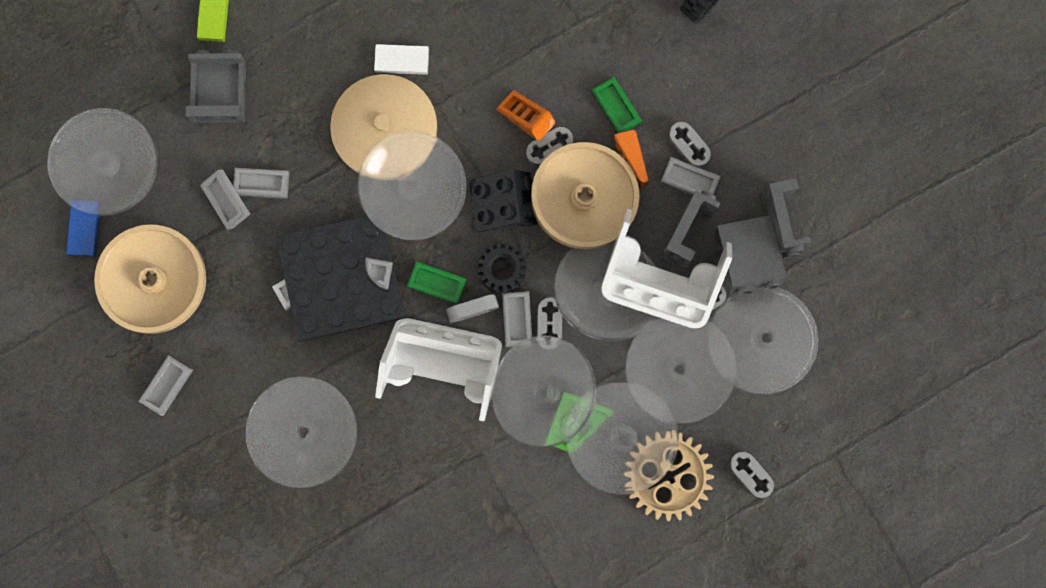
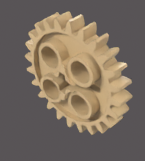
(680, 498)

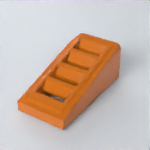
(537, 125)
(629, 149)

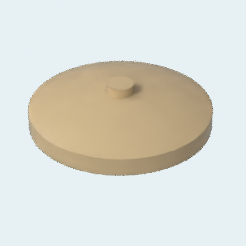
(376, 110)
(584, 195)
(150, 279)

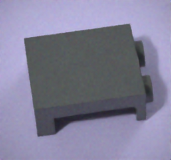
(217, 87)
(773, 204)
(675, 251)
(755, 255)

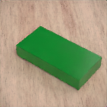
(616, 106)
(436, 283)

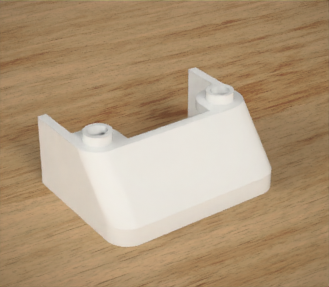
(660, 291)
(441, 355)

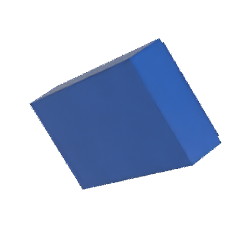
(82, 234)

